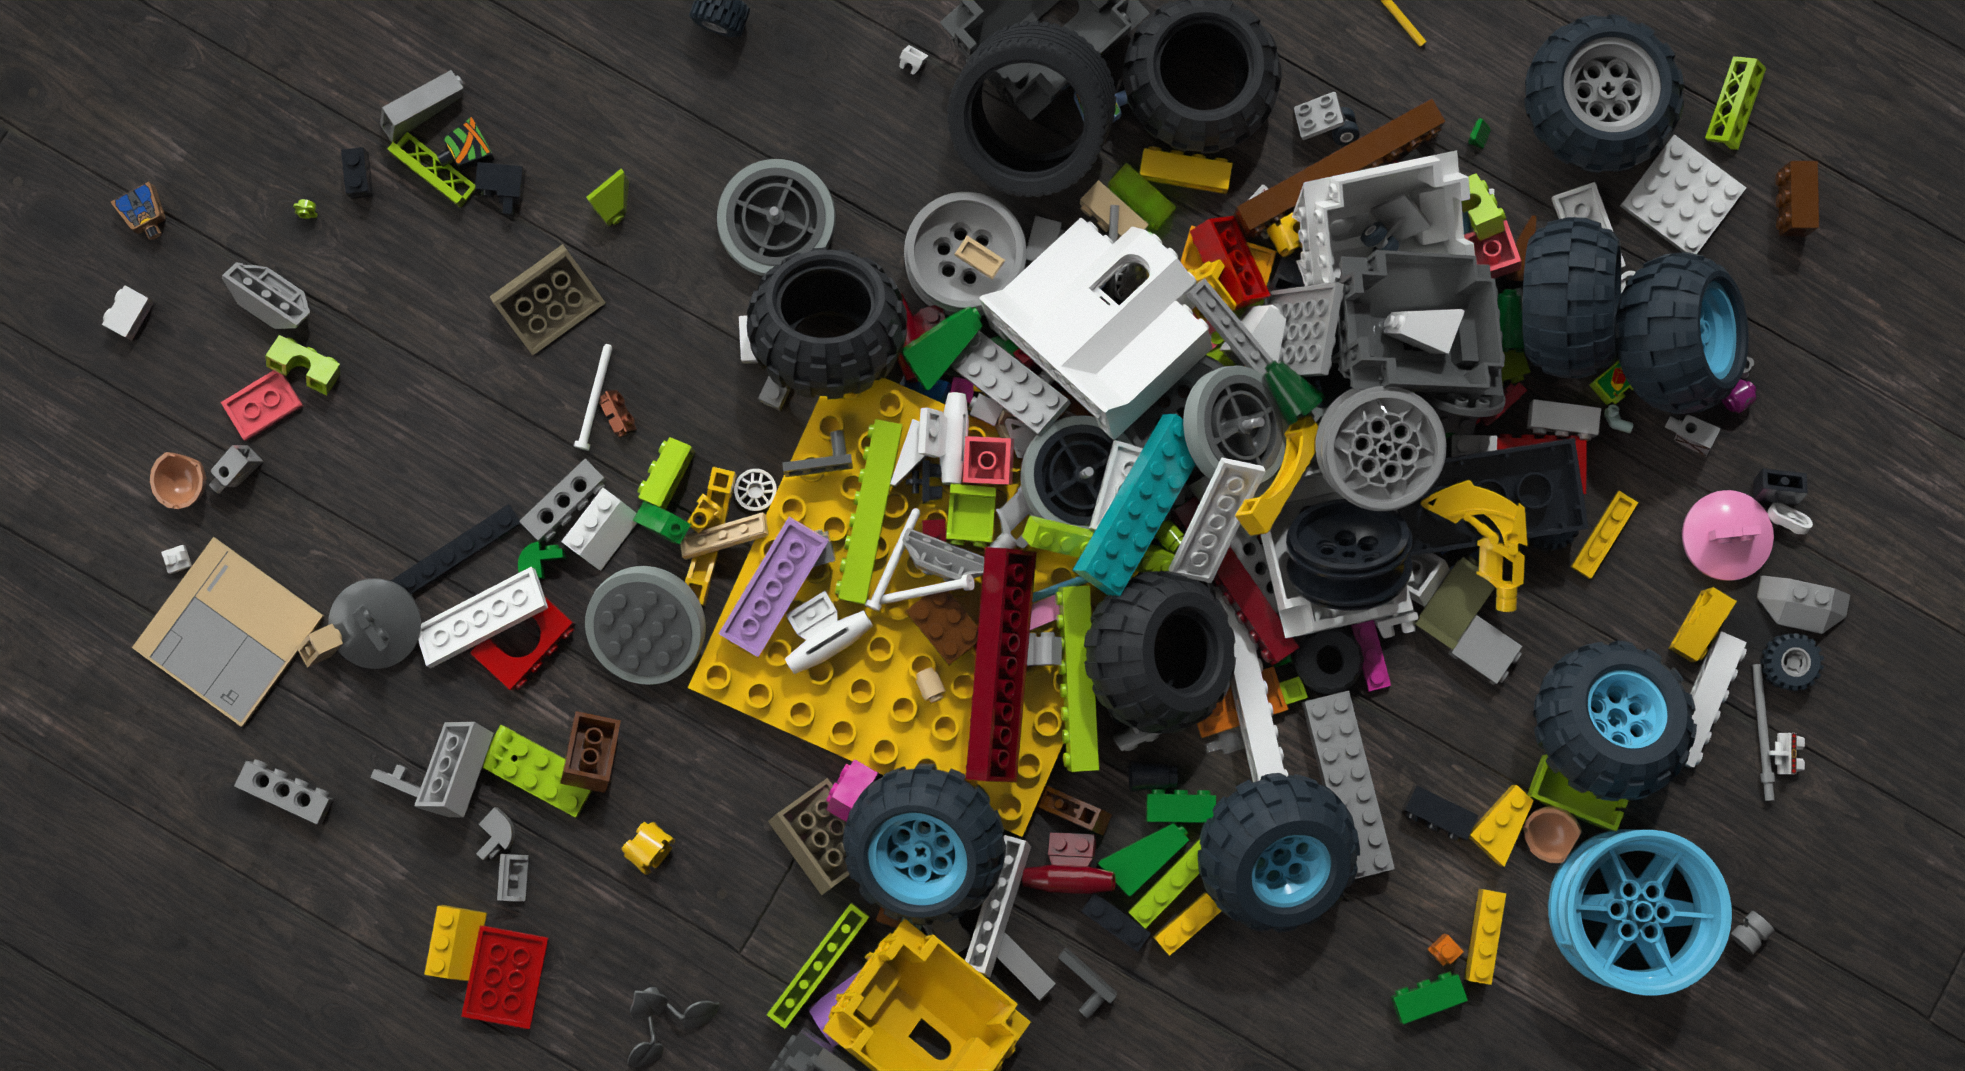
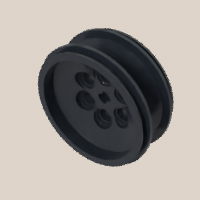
(1348, 555)

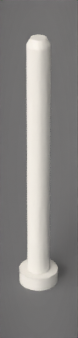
(594, 398)
(892, 563)
(965, 582)

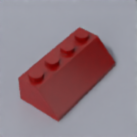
(1224, 240)

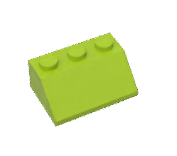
(666, 473)

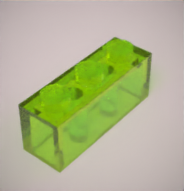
(1141, 197)

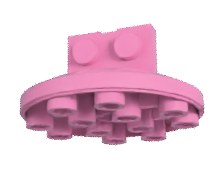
(1727, 535)

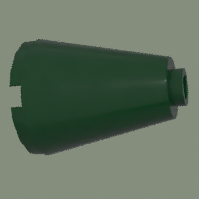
(1511, 320)
(1291, 391)

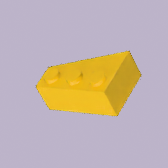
(1702, 624)
(1502, 824)

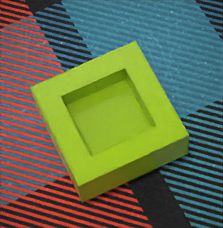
(1293, 690)

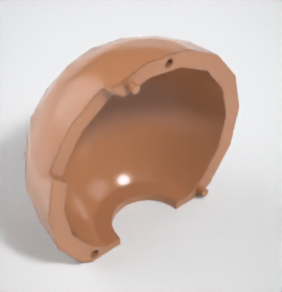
(177, 480)
(1551, 833)

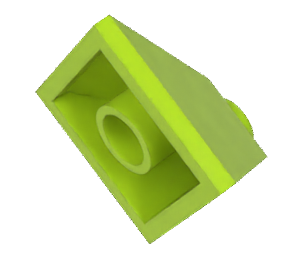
(611, 198)

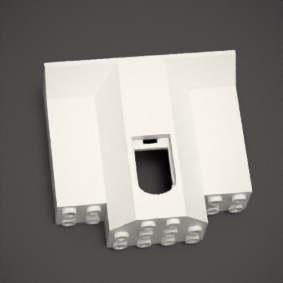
(1103, 354)

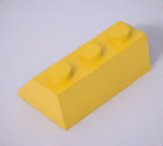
(453, 942)

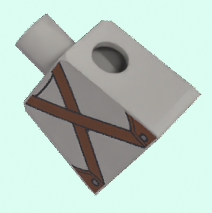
(1701, 438)

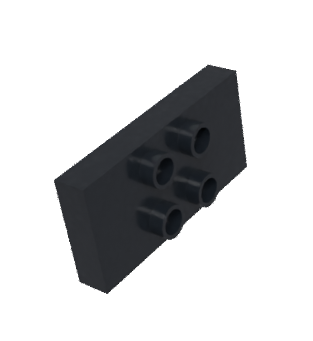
(1537, 476)

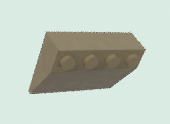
(547, 299)
(814, 837)

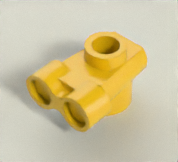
(706, 509)

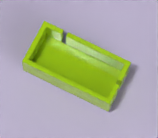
(1554, 790)

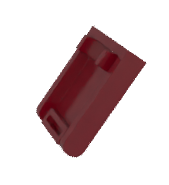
(1511, 394)

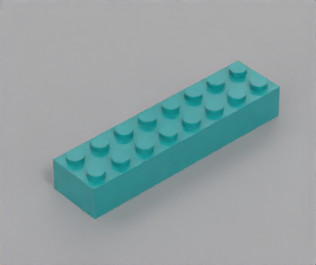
(1138, 508)

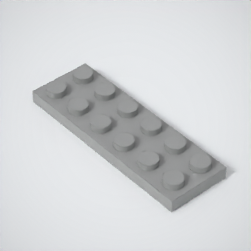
(1010, 384)

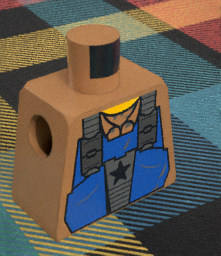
(141, 210)

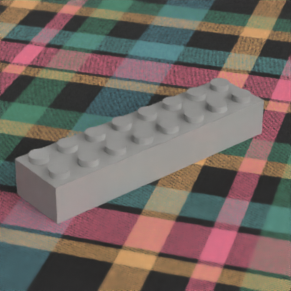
(1347, 774)

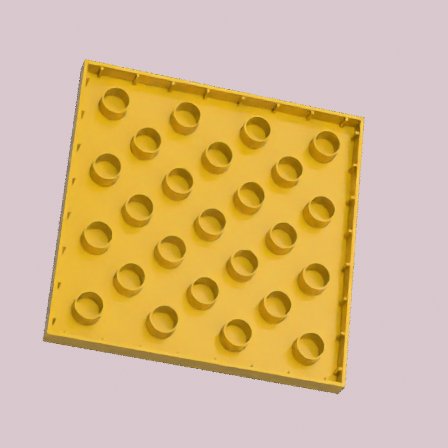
(867, 695)

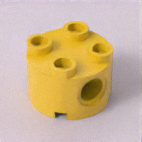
(1285, 235)
(648, 847)

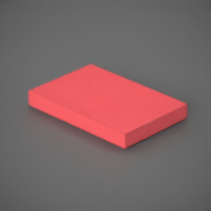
(261, 404)

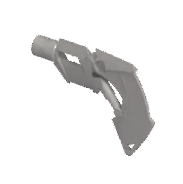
(1016, 508)

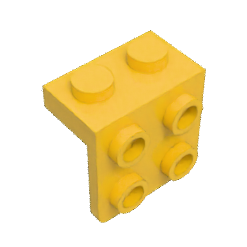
(1211, 273)

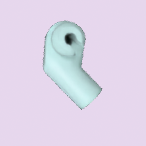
(1615, 421)

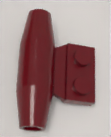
(917, 326)
(1070, 867)

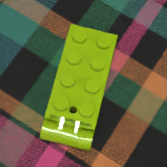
(534, 771)

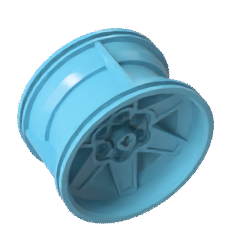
(1708, 914)

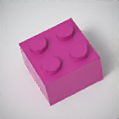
(851, 784)

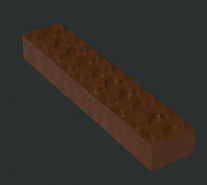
(1365, 153)

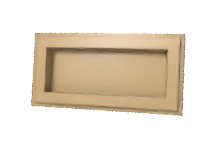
(979, 257)

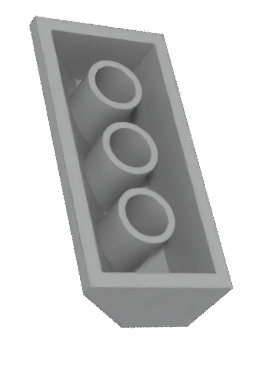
(454, 769)

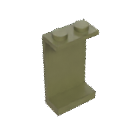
(1455, 602)

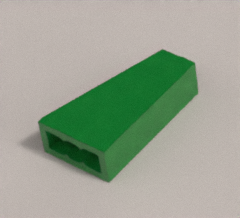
(939, 347)
(662, 522)
(1141, 859)

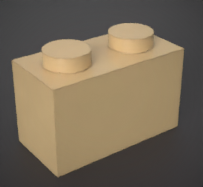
(320, 645)

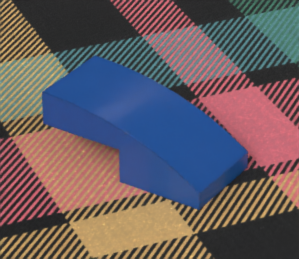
(937, 392)

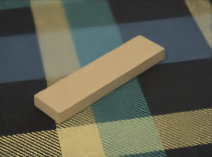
(724, 536)

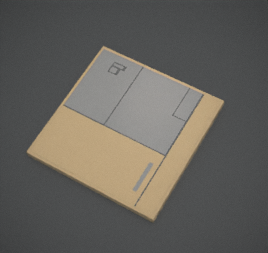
(227, 631)

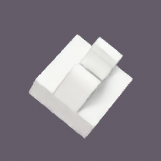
(914, 57)
(176, 559)

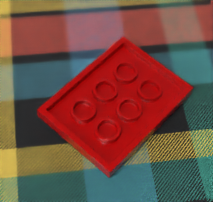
(504, 977)

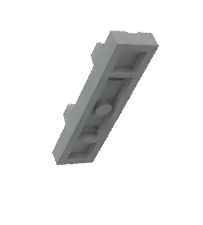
(396, 780)

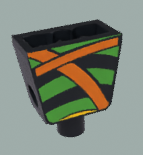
(465, 147)

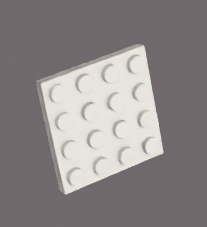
(1683, 196)

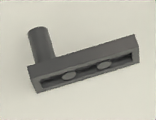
(837, 462)
(1102, 989)

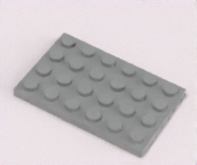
(1309, 326)

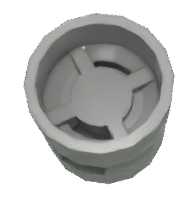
(1752, 932)

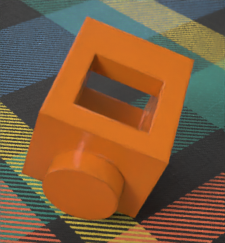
(1445, 950)

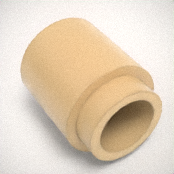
(930, 685)

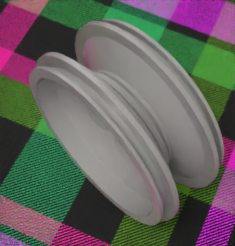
(936, 226)
(1352, 418)

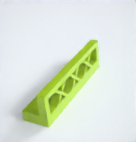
(1741, 102)
(425, 172)

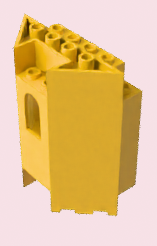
(924, 980)

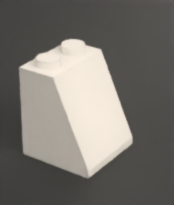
(1267, 328)
(1426, 329)

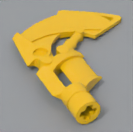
(1466, 500)

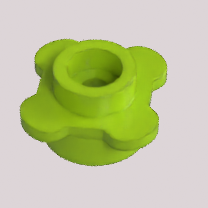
(305, 209)

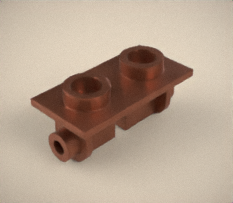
(614, 403)

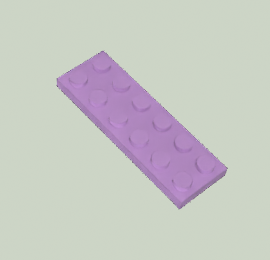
(773, 586)

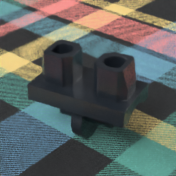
(929, 493)

